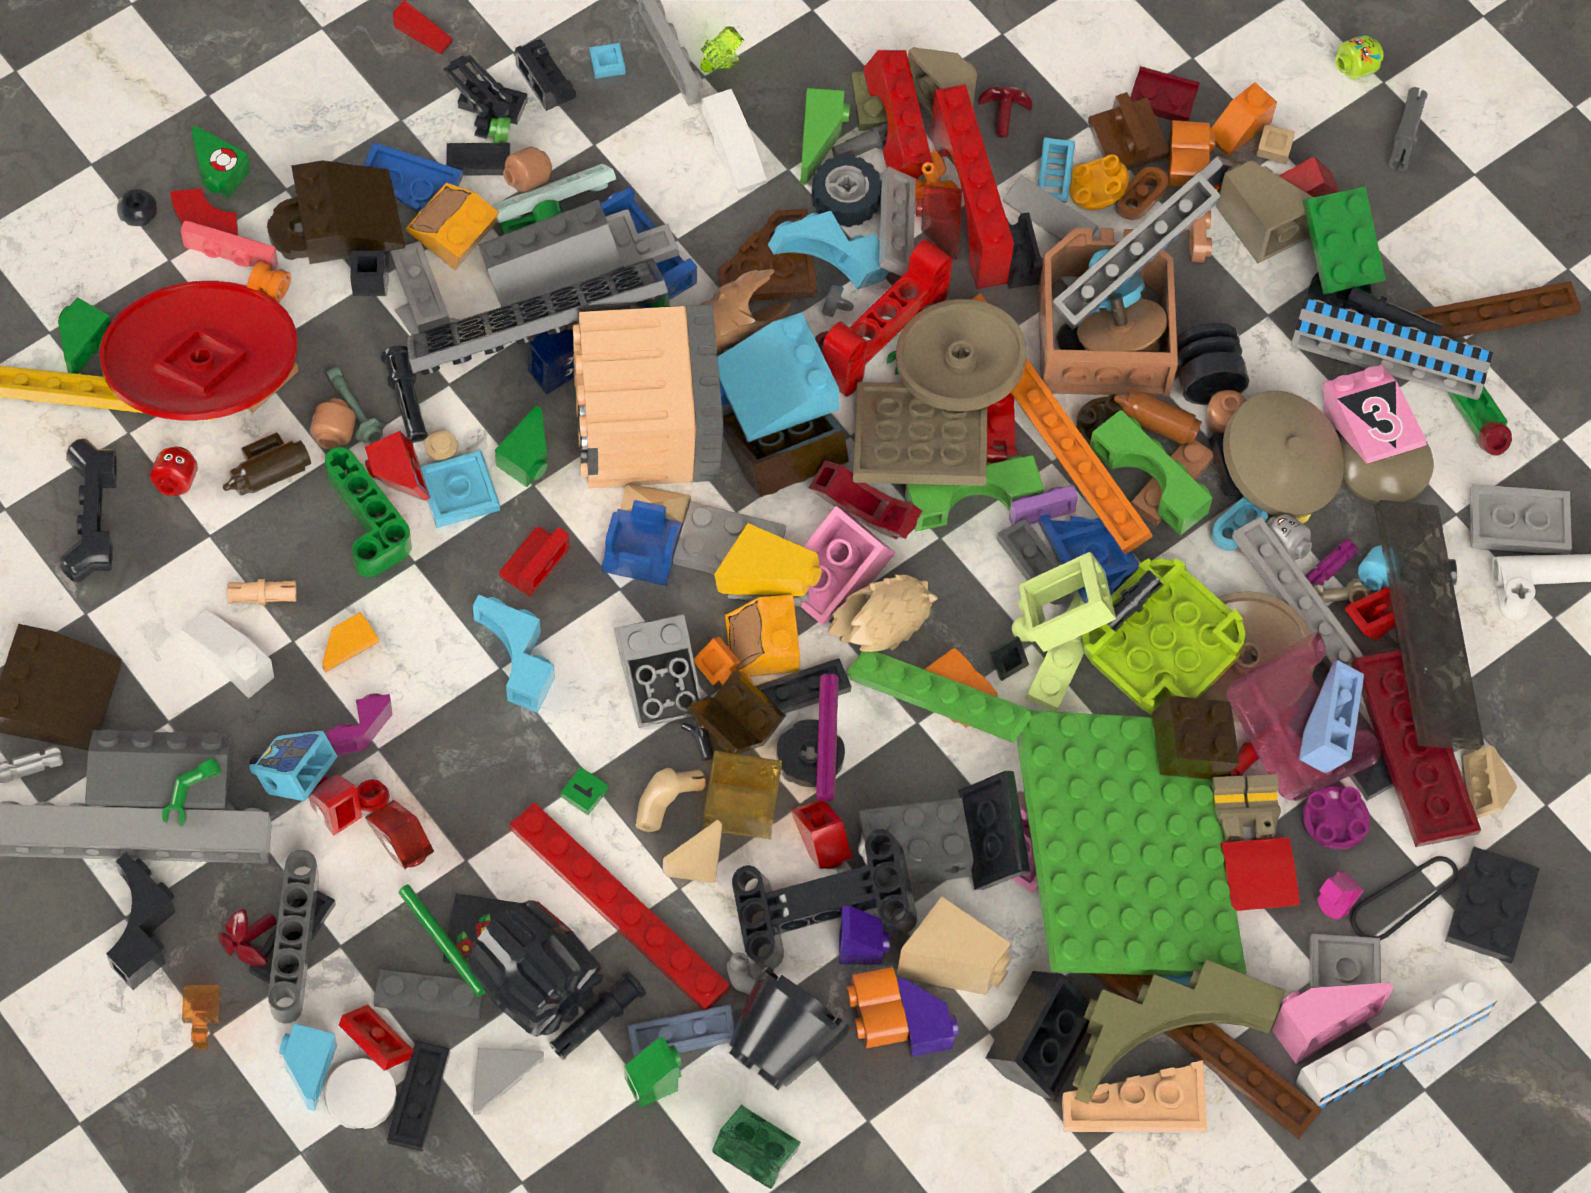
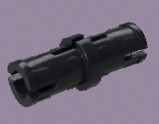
(1134, 599)

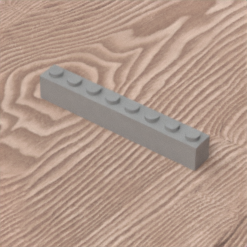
(140, 832)

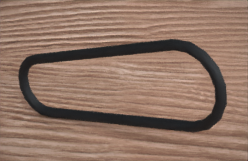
(1397, 882)

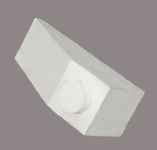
(230, 652)

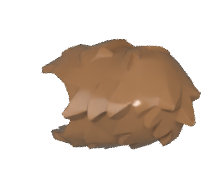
(732, 313)

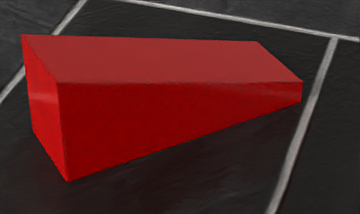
(420, 28)

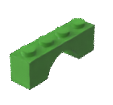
(1125, 444)
(1004, 482)

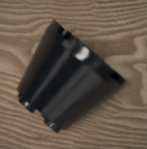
(783, 1030)

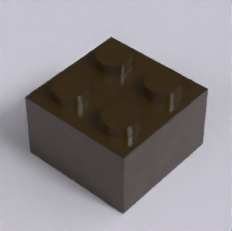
(1195, 737)

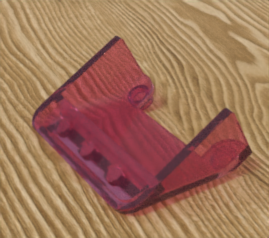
(1274, 710)

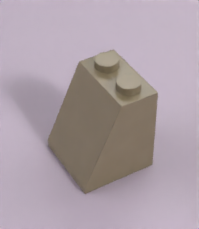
(1263, 210)

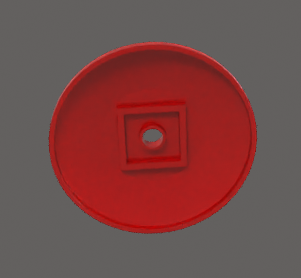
(156, 339)

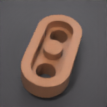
(1199, 244)

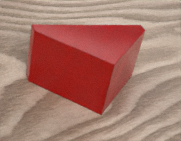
(1312, 178)
(1373, 614)

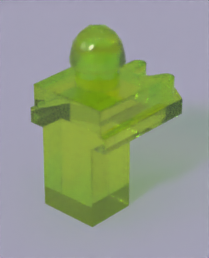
(721, 50)

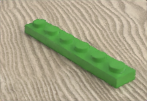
(940, 695)

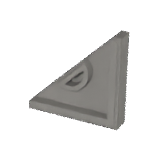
(500, 1071)

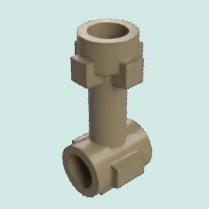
(1353, 591)

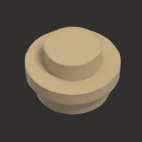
(441, 445)

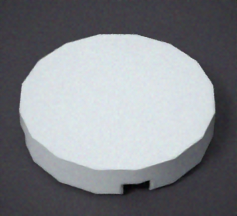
(360, 1094)

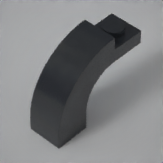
(369, 273)

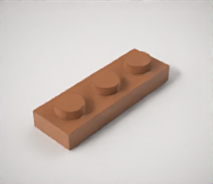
(1195, 460)

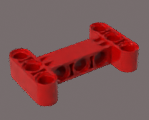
(923, 284)

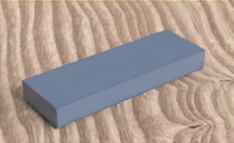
(686, 1030)

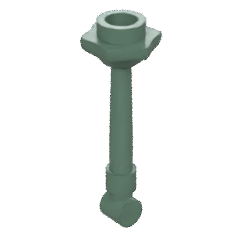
(369, 429)

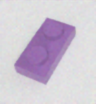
(1055, 502)

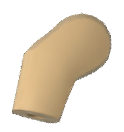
(661, 792)

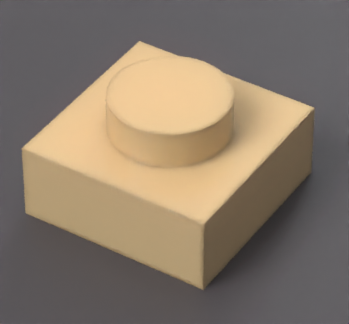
(1275, 143)

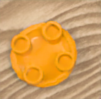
(1098, 183)

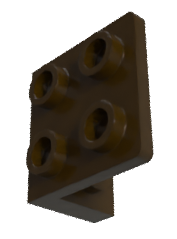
(738, 715)

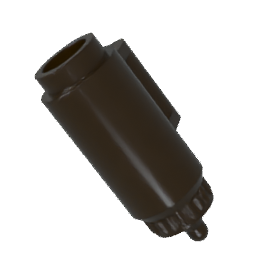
(268, 467)

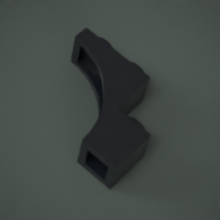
(138, 949)

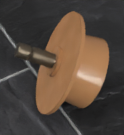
(1124, 328)

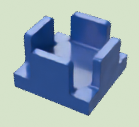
(641, 543)

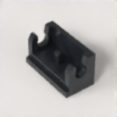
(543, 75)
(1026, 258)

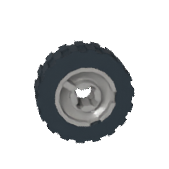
(851, 173)

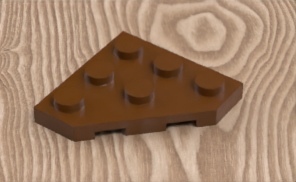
(793, 271)

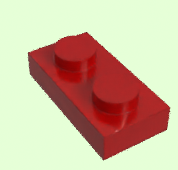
(375, 1037)

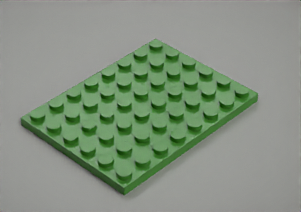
(1123, 853)

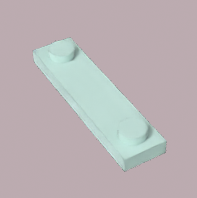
(592, 178)

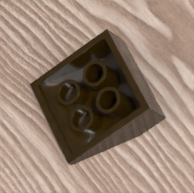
(346, 209)
(786, 455)
(55, 688)

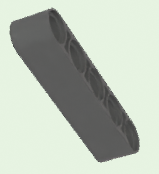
(296, 951)

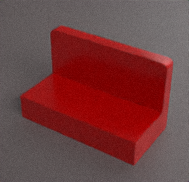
(535, 559)

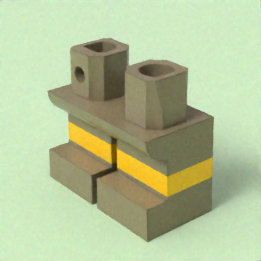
(1246, 805)

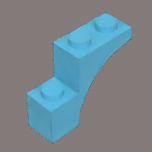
(824, 238)
(519, 631)

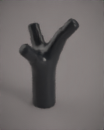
(702, 739)

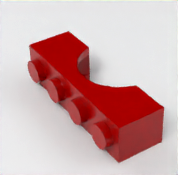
(891, 80)

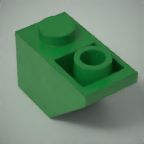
(653, 1072)

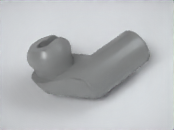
(740, 973)

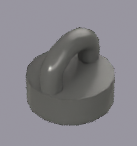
(835, 301)

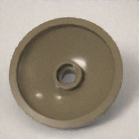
(1391, 478)

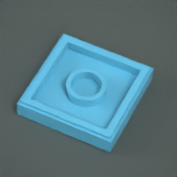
(460, 489)

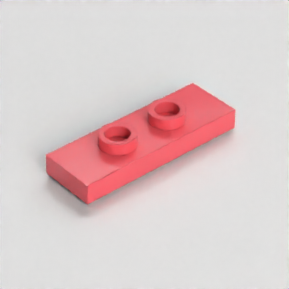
(227, 246)

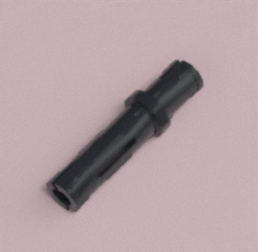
(1394, 314)

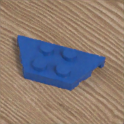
(1085, 535)

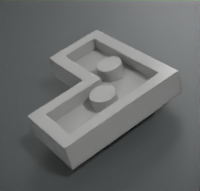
(643, 246)

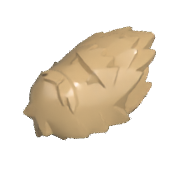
(883, 613)

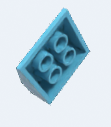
(777, 378)

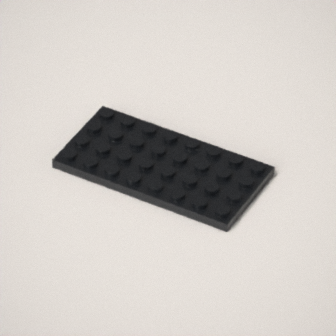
(533, 316)

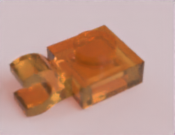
(201, 1007)

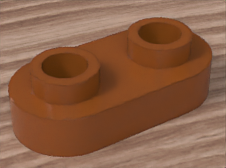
(1140, 195)

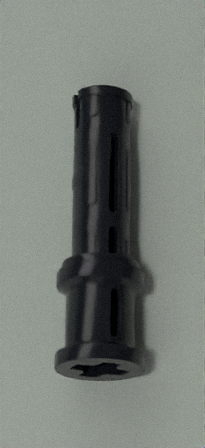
(402, 381)
(609, 1005)

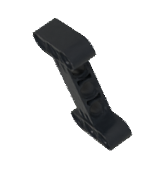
(823, 899)

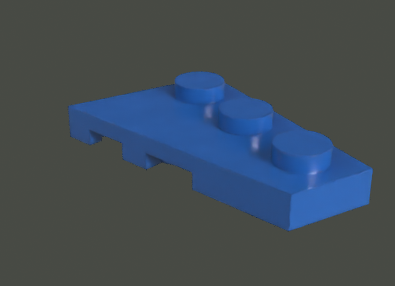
(412, 177)

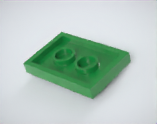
(1344, 240)

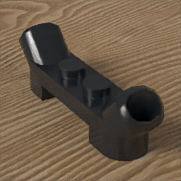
(95, 548)

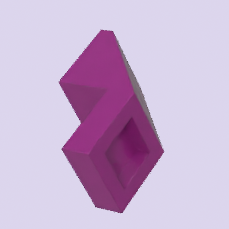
(373, 714)

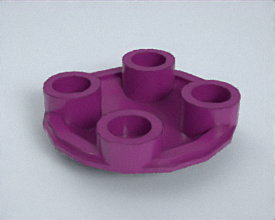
(1336, 817)

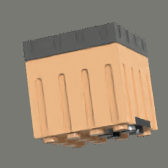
(648, 396)

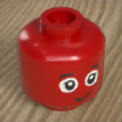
(174, 471)

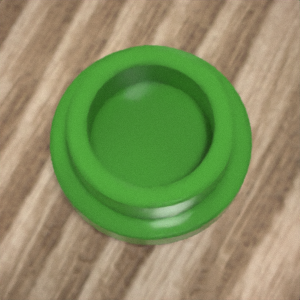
(499, 129)

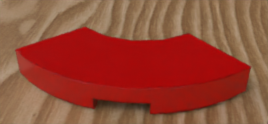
(193, 207)

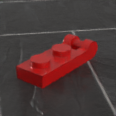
(1001, 430)

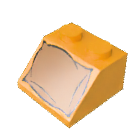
(453, 223)
(764, 636)

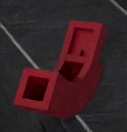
(864, 502)

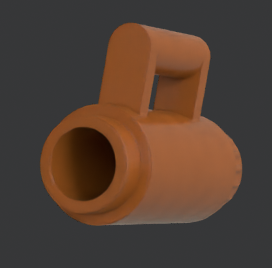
(1160, 417)

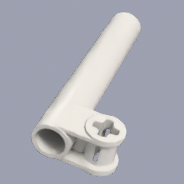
(1518, 574)

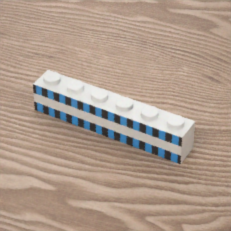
(1396, 1041)

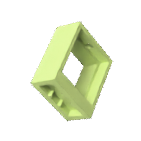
(1056, 583)

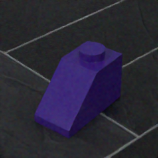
(861, 937)
(927, 1020)

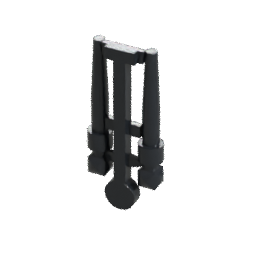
(500, 108)

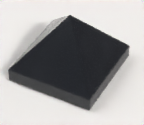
(1009, 658)

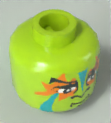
(1359, 57)

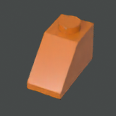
(1243, 118)

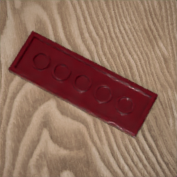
(1423, 776)

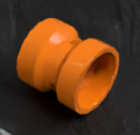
(271, 282)

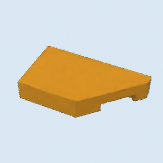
(348, 641)

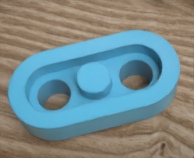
(1233, 520)

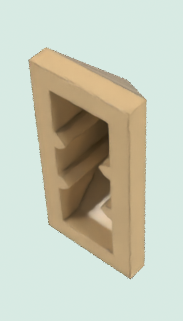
(675, 503)
(1487, 781)
(697, 857)

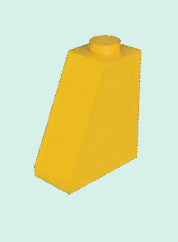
(767, 566)

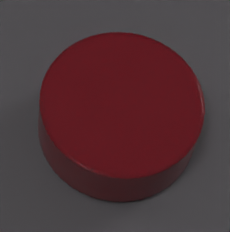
(1495, 438)

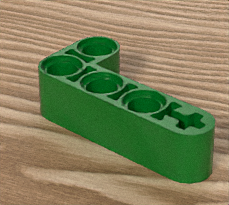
(363, 506)

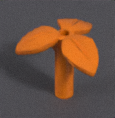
(932, 174)

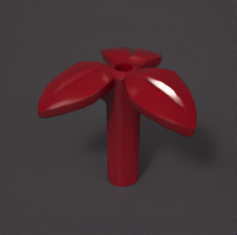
(1006, 96)
(241, 935)

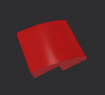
(1261, 873)

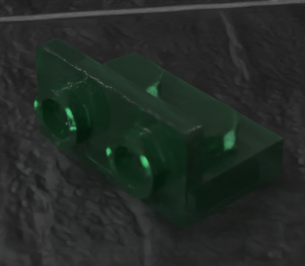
(755, 1146)

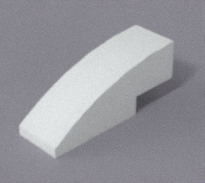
(733, 140)

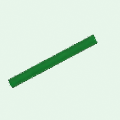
(440, 937)

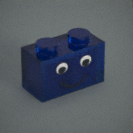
(551, 359)

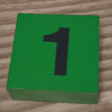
(584, 791)

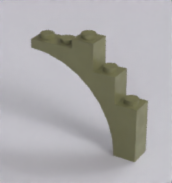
(1211, 997)

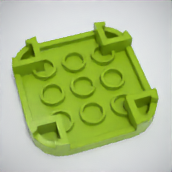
(1173, 645)

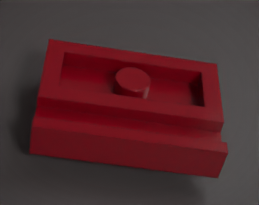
(1168, 94)

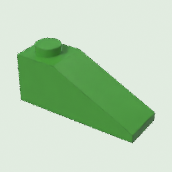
(822, 127)

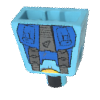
(294, 764)

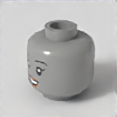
(1292, 535)

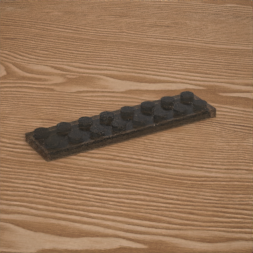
(1428, 625)

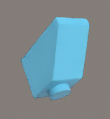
(307, 1060)

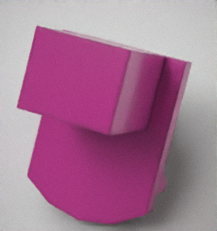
(1339, 895)

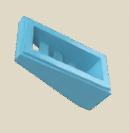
(1062, 147)

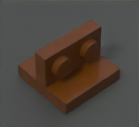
(1129, 132)

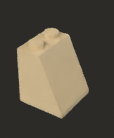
(955, 952)

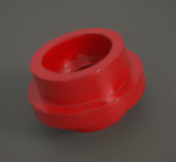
(373, 795)

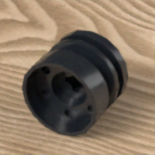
(1210, 362)

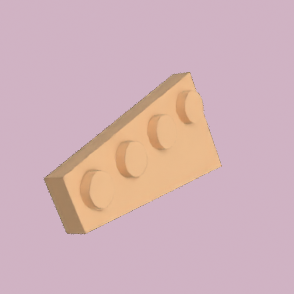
(1149, 1103)

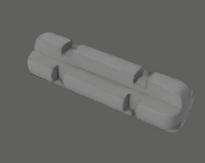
(30, 763)

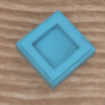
(607, 60)

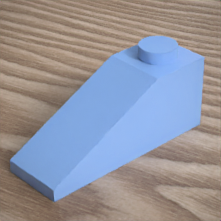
(1333, 721)

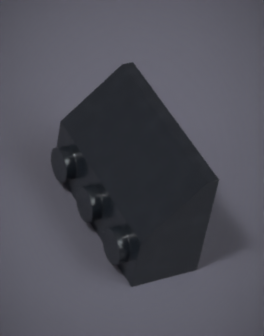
(1042, 1035)

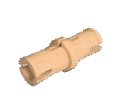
(262, 592)

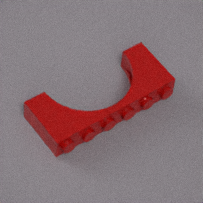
(958, 135)

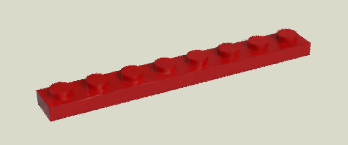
(620, 907)

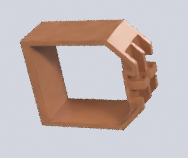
(1105, 371)

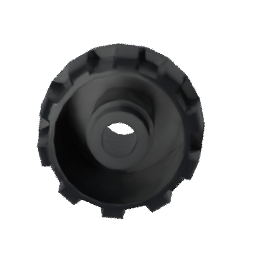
(534, 968)

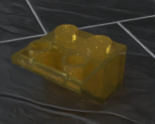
(743, 794)

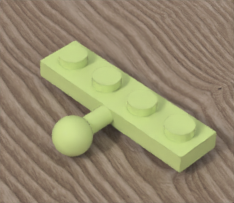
(1056, 667)

